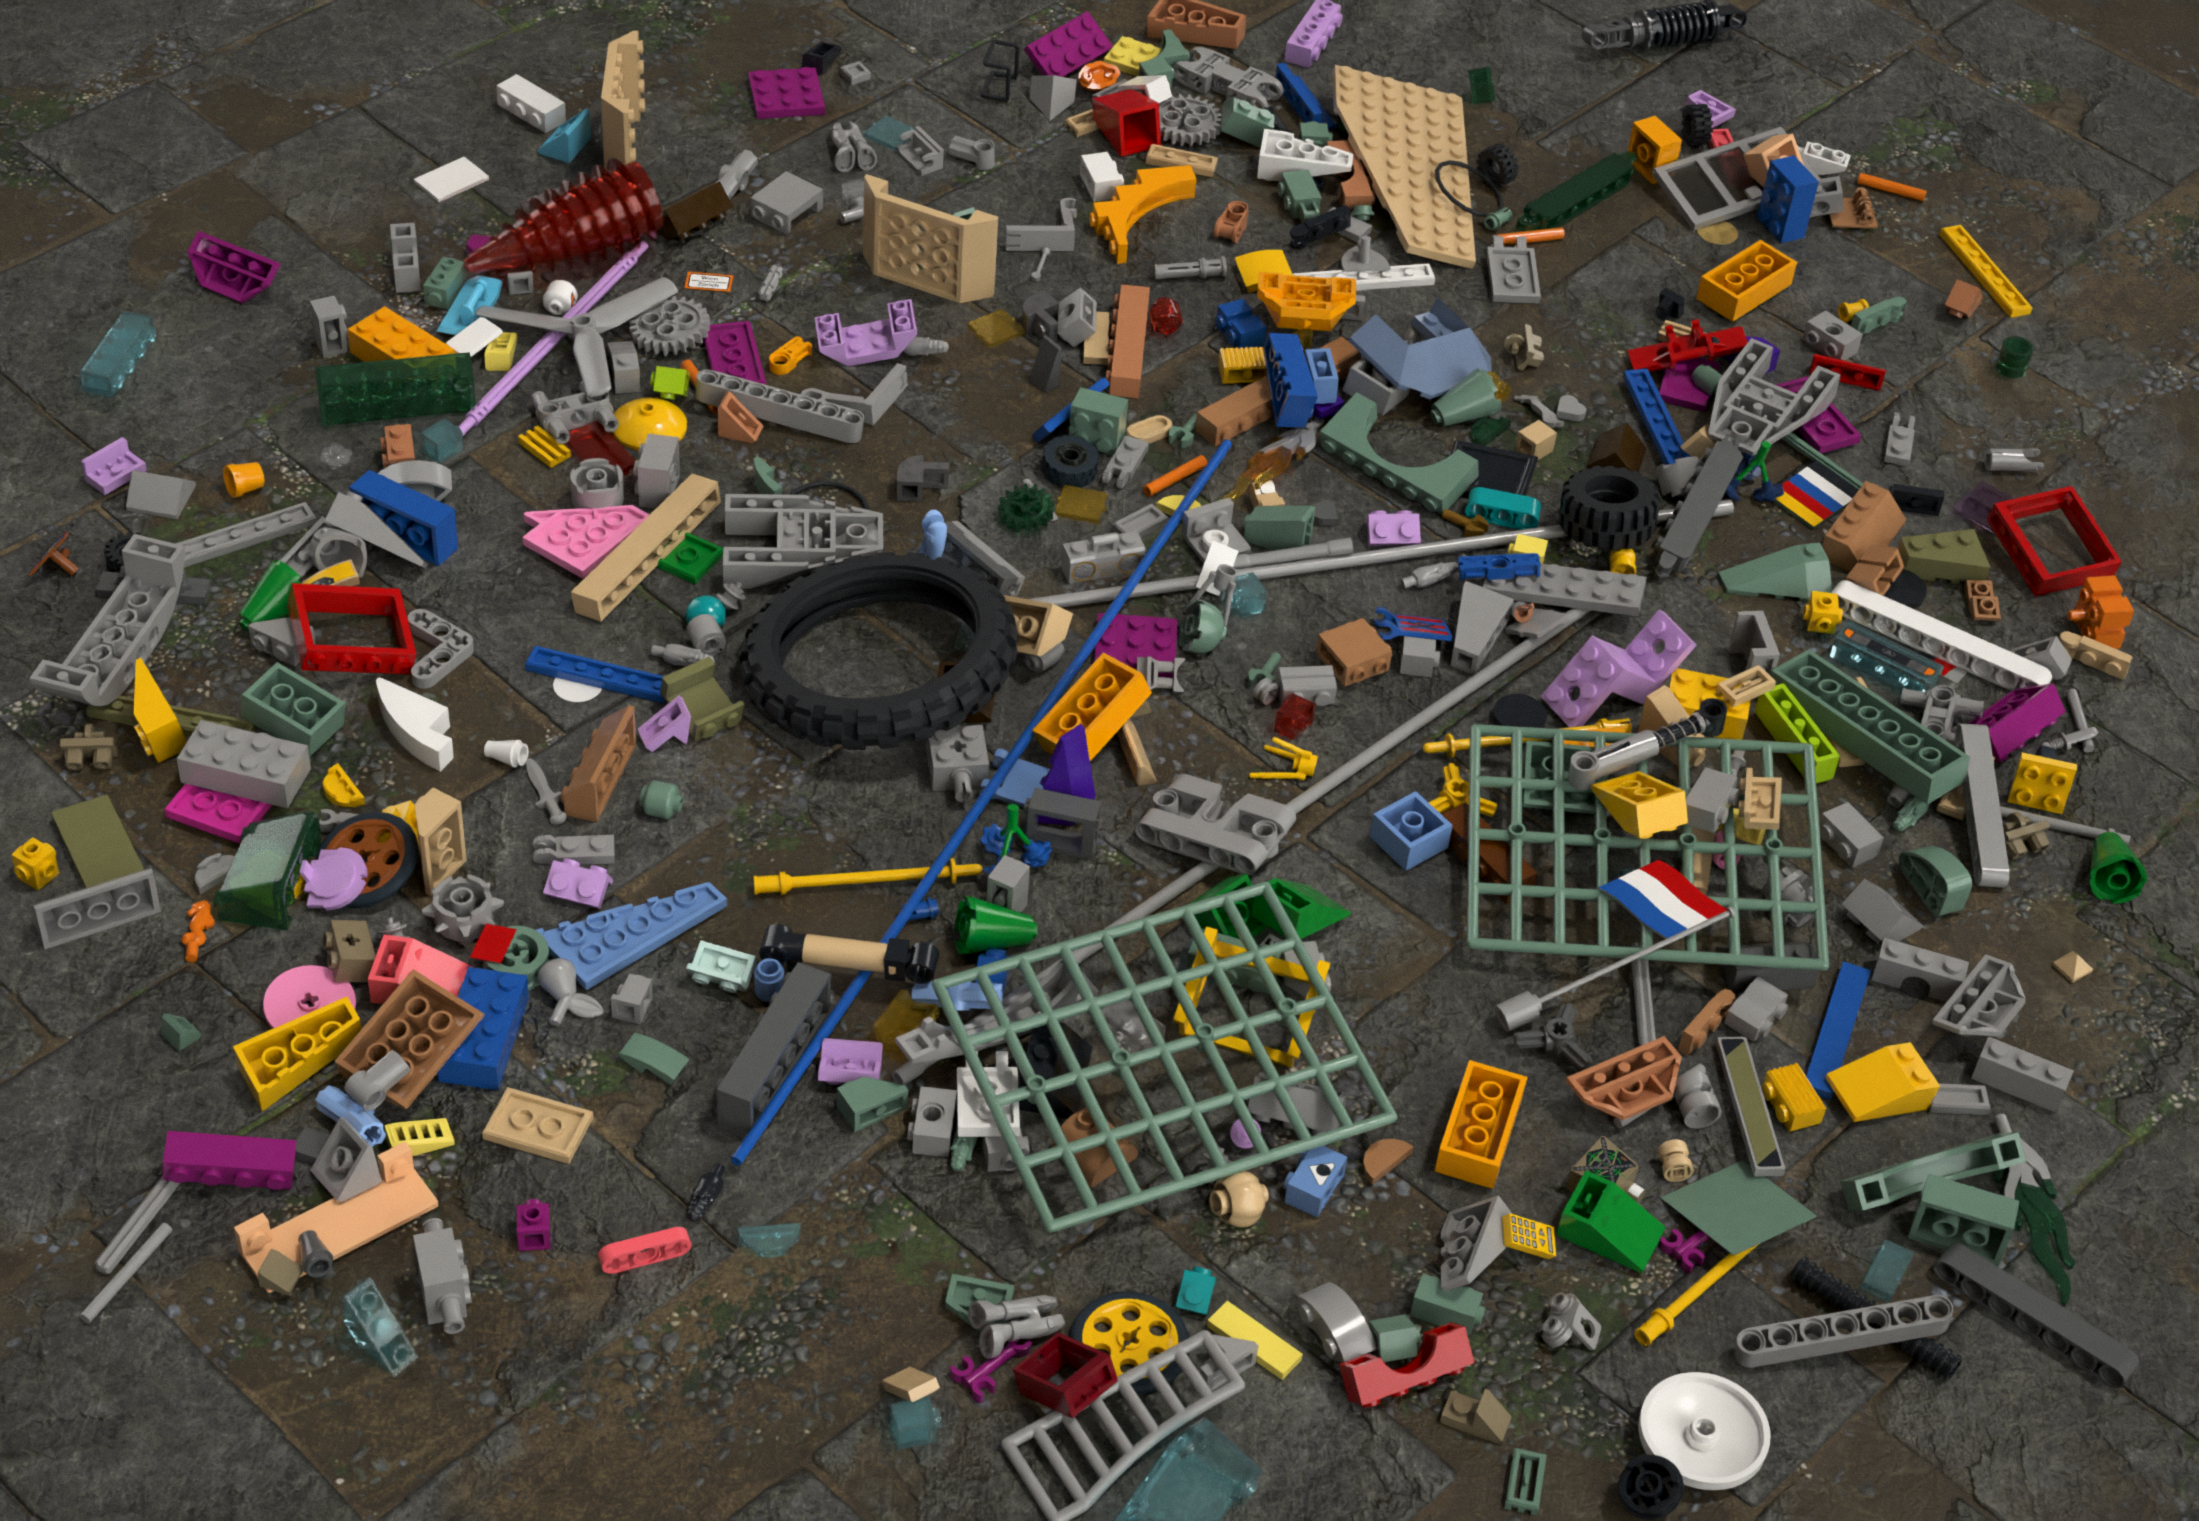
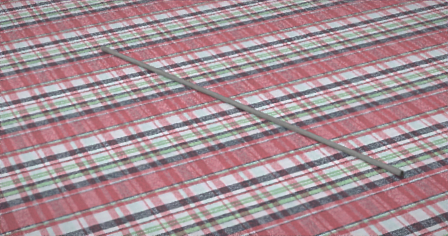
(910, 1071)

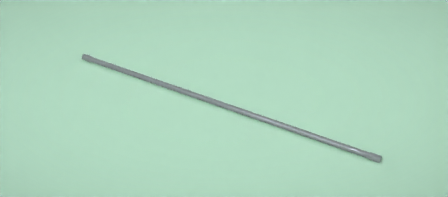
(1341, 561)

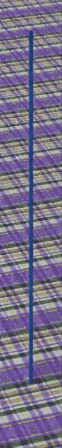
(977, 808)

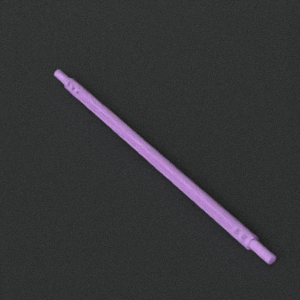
(549, 340)

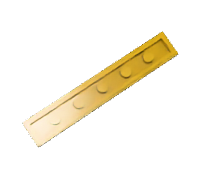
(1985, 271)

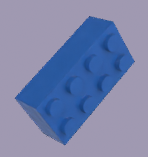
(415, 517)
(486, 1050)

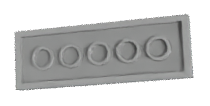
(1575, 589)

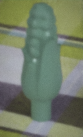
(1910, 813)
(961, 1150)

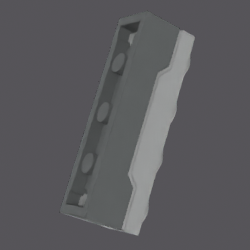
(971, 552)

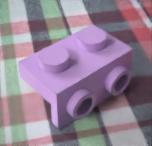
(111, 466)
(1393, 529)
(577, 884)
(849, 1060)

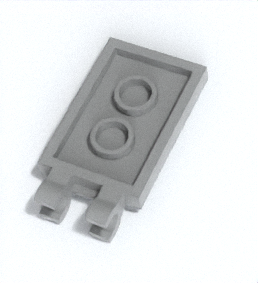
(1513, 272)

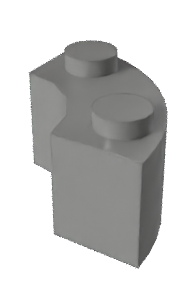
(421, 476)
(1336, 1322)

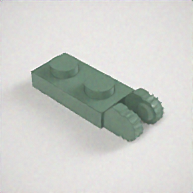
(1879, 314)

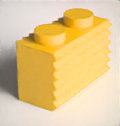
(1241, 365)
(1793, 1097)

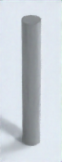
(2079, 718)

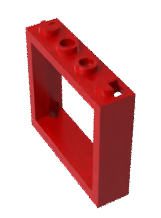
(2023, 555)
(350, 600)

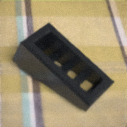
(820, 56)

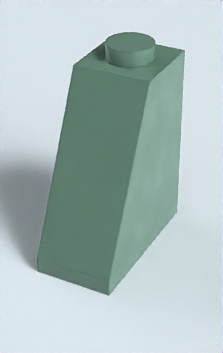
(1279, 526)

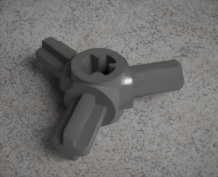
(1556, 1038)

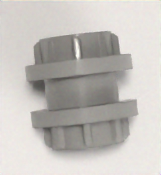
(1793, 890)

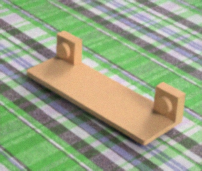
(346, 1223)

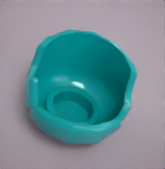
(706, 605)

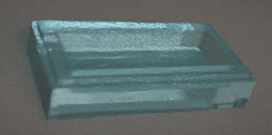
(1887, 1270)

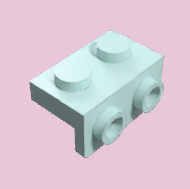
(722, 966)

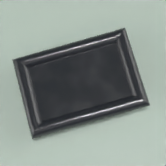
(1499, 468)

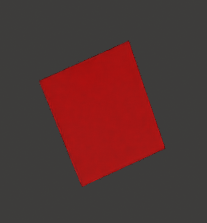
(493, 943)

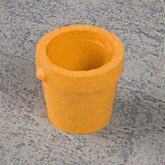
(243, 478)

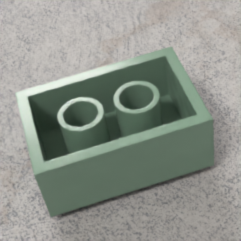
(292, 708)
(1963, 1215)

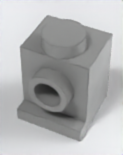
(632, 999)

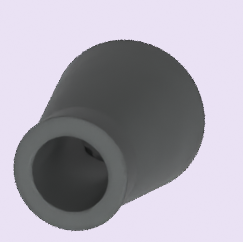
(315, 1257)

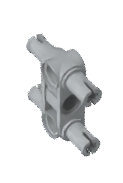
(573, 412)
(1940, 708)

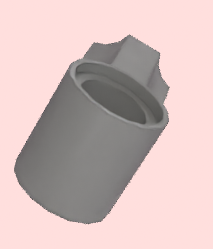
(979, 152)
(370, 1086)

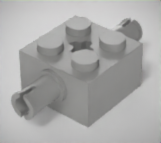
(958, 760)
(442, 1275)

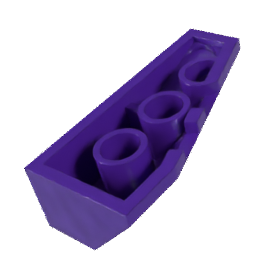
(1069, 771)

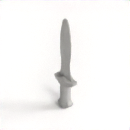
(548, 798)

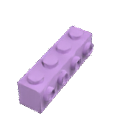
(1313, 33)

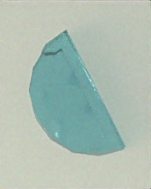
(770, 1239)

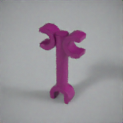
(1686, 1250)
(979, 1377)

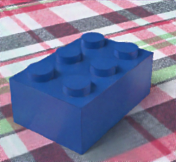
(1787, 199)

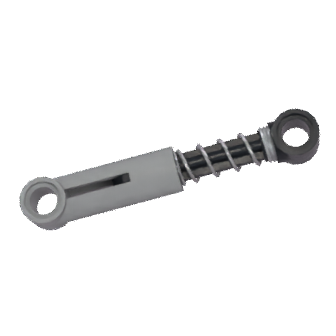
(1590, 766)

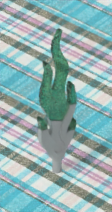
(2038, 1210)

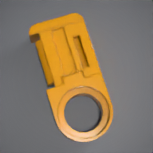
(791, 354)

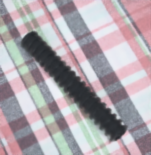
(1847, 1299)

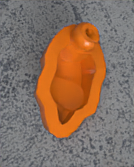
(1098, 76)

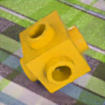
(1822, 612)
(35, 863)

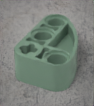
(1937, 878)

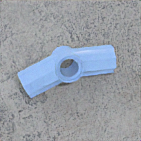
(963, 996)
(338, 1104)

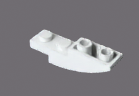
(1824, 159)

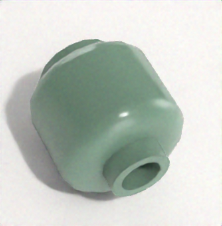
(661, 799)

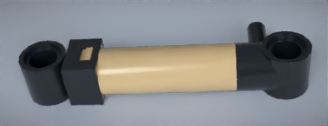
(892, 959)

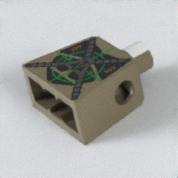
(1610, 1163)

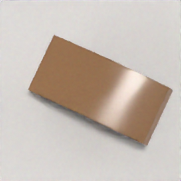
(1981, 600)

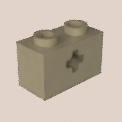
(349, 950)

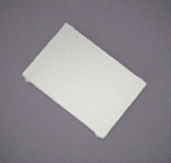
(451, 179)

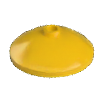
(647, 417)

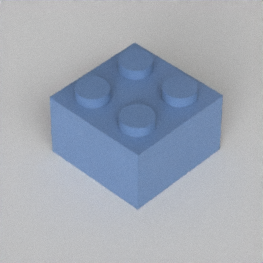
(1410, 830)

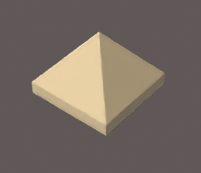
(2072, 966)

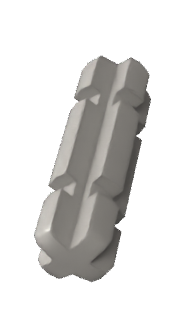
(770, 283)

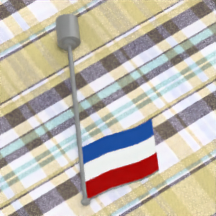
(1658, 900)

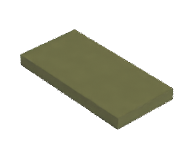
(96, 841)

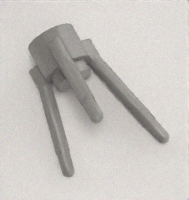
(1223, 581)

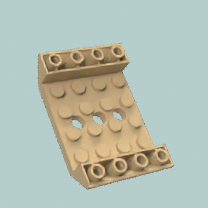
(622, 97)
(956, 252)

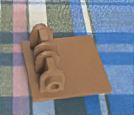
(1857, 212)

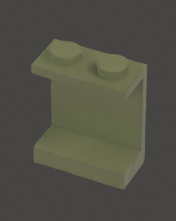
(704, 698)

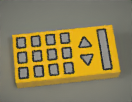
(1529, 1236)

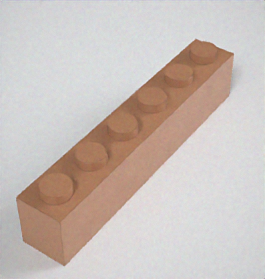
(1129, 341)

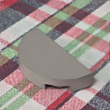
(212, 871)

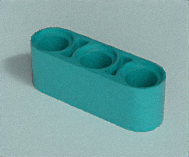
(1503, 508)

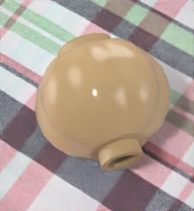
(1240, 1196)

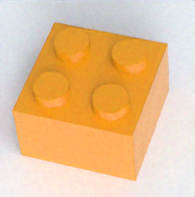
(1653, 145)

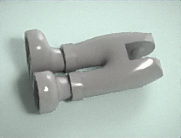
(845, 157)
(993, 1336)

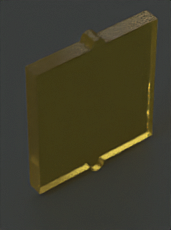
(996, 328)
(1081, 504)

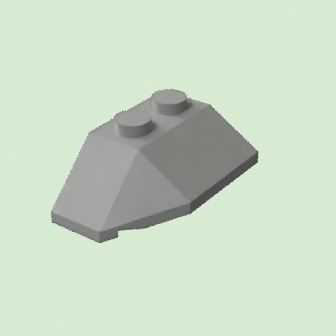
(1983, 1001)

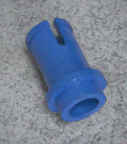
(925, 910)

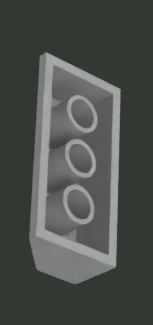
(96, 908)

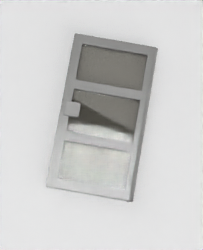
(1715, 182)

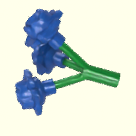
(998, 841)

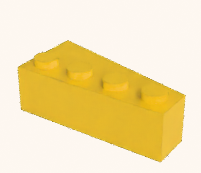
(296, 1050)

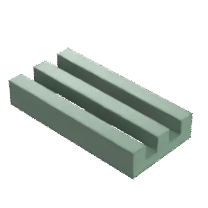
(1521, 1503)

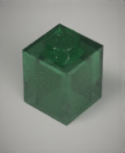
(1481, 85)

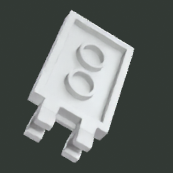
(972, 1110)

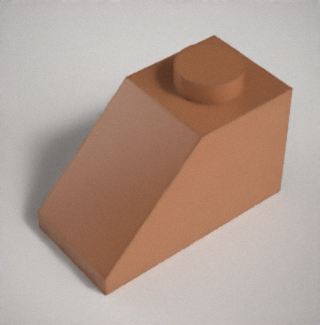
(1963, 299)

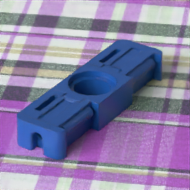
(1512, 564)

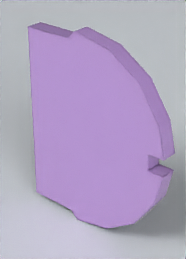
(333, 878)

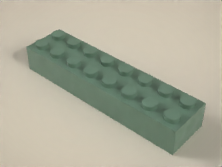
(1873, 728)

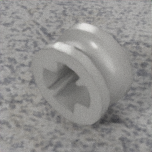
(1266, 691)

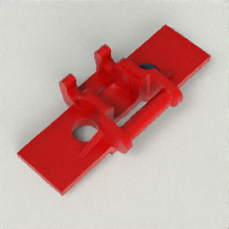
(1688, 347)

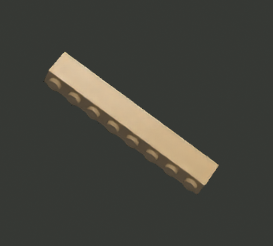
(634, 556)

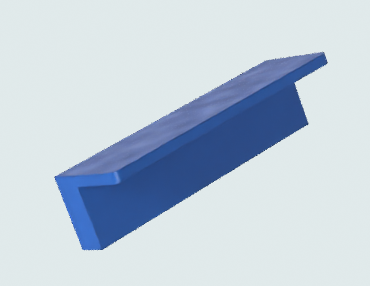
(1301, 97)

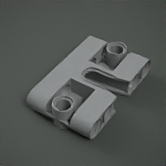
(1188, 824)

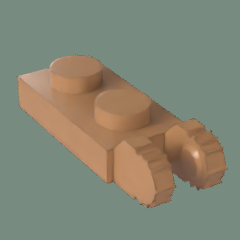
(1706, 1020)

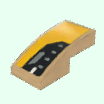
(338, 574)

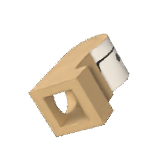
(1265, 495)

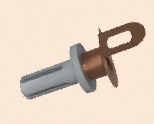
(1522, 612)

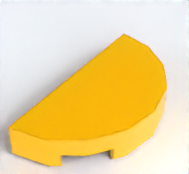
(340, 788)

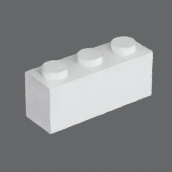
(531, 103)

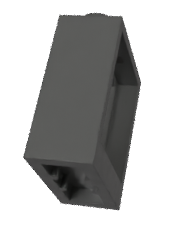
(1066, 808)

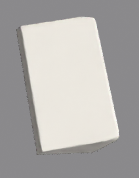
(474, 337)

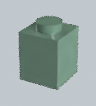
(1395, 1338)

